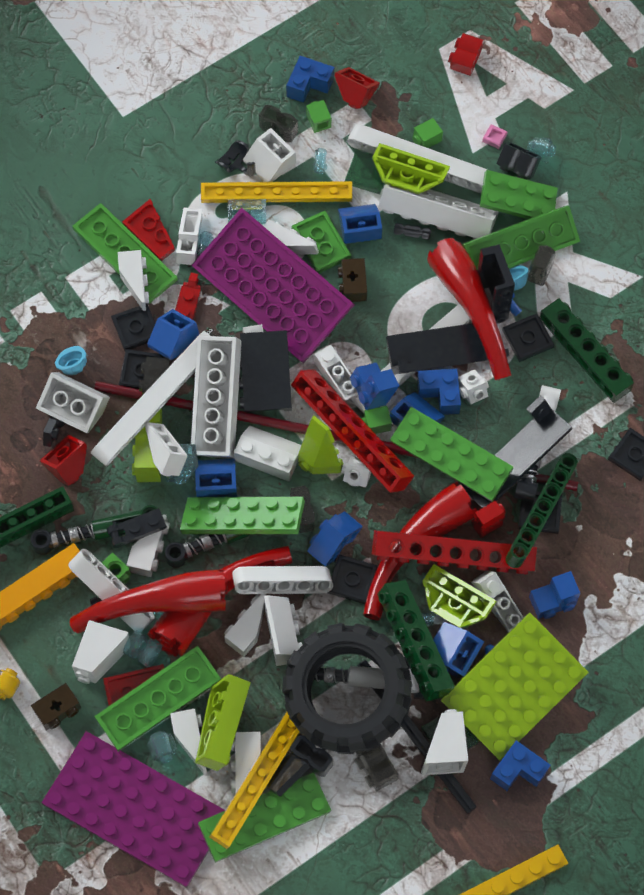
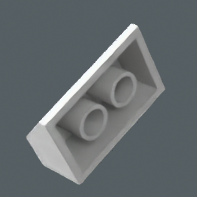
(72, 402)
(267, 453)
(281, 627)

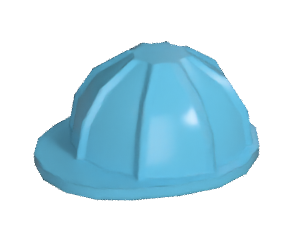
(519, 275)
(71, 360)

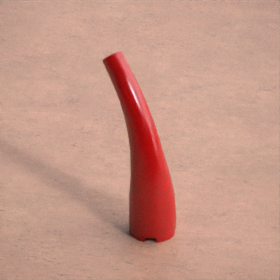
(462, 280)
(436, 518)
(179, 593)
(178, 629)

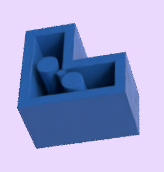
(309, 75)
(373, 385)
(443, 385)
(333, 536)
(557, 596)
(520, 762)

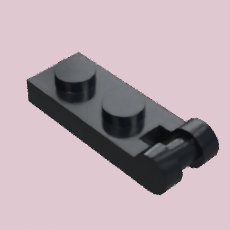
(136, 528)

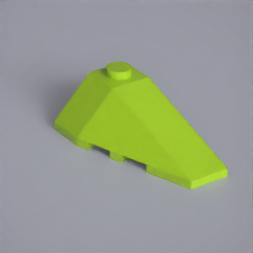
(317, 450)

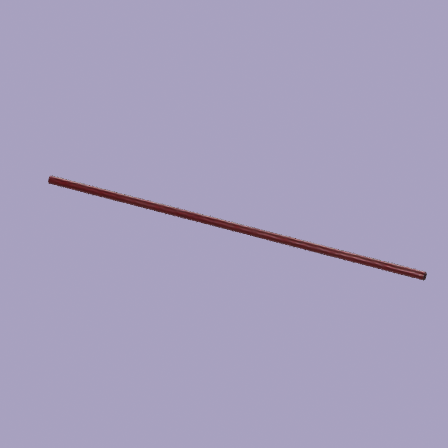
(271, 422)

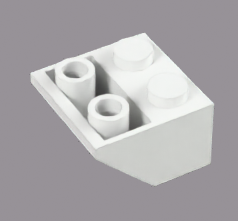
(271, 156)

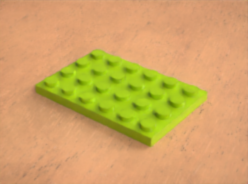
(515, 685)

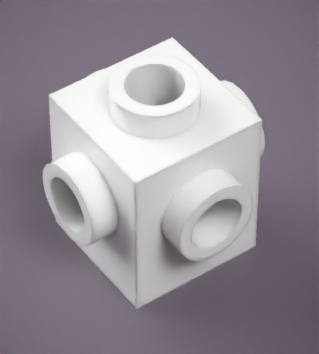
(473, 386)
(355, 472)

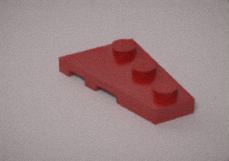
(149, 229)

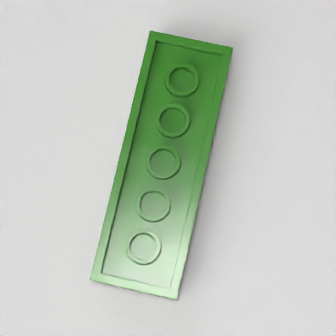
(109, 236)
(523, 239)
(451, 454)
(242, 515)
(157, 698)
(271, 817)

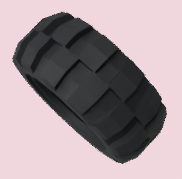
(319, 649)

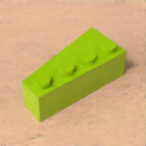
(143, 462)
(221, 721)

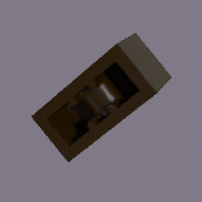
(353, 269)
(63, 698)

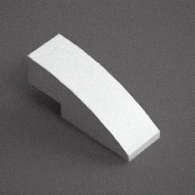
(189, 236)

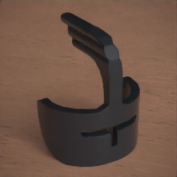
(235, 149)

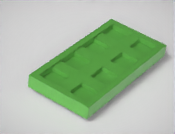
(516, 195)

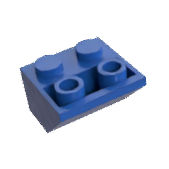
(360, 223)
(173, 334)
(418, 403)
(216, 478)
(457, 648)

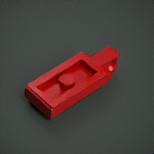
(189, 297)

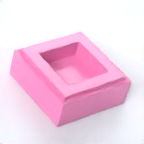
(494, 136)

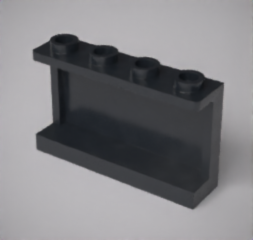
(497, 277)
(265, 371)

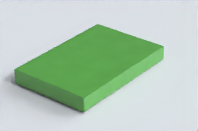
(327, 239)

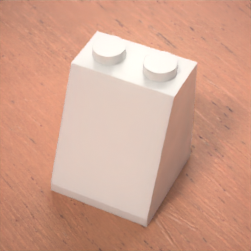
(98, 651)
(448, 746)

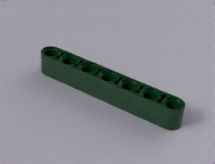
(538, 516)

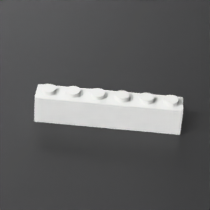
(439, 210)
(216, 396)

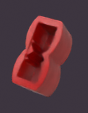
(466, 54)
(488, 519)

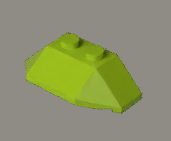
(408, 170)
(455, 599)

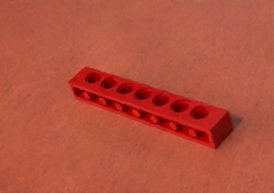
(352, 430)
(383, 540)

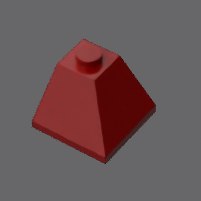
(355, 87)
(66, 460)

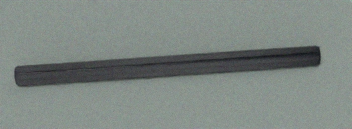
(423, 746)

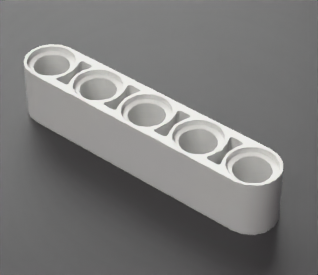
(282, 580)
(105, 585)

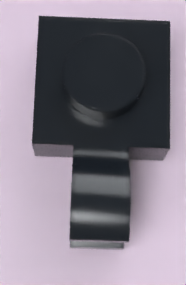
(51, 431)

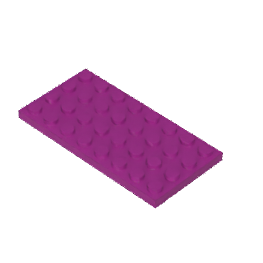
(272, 284)
(133, 808)

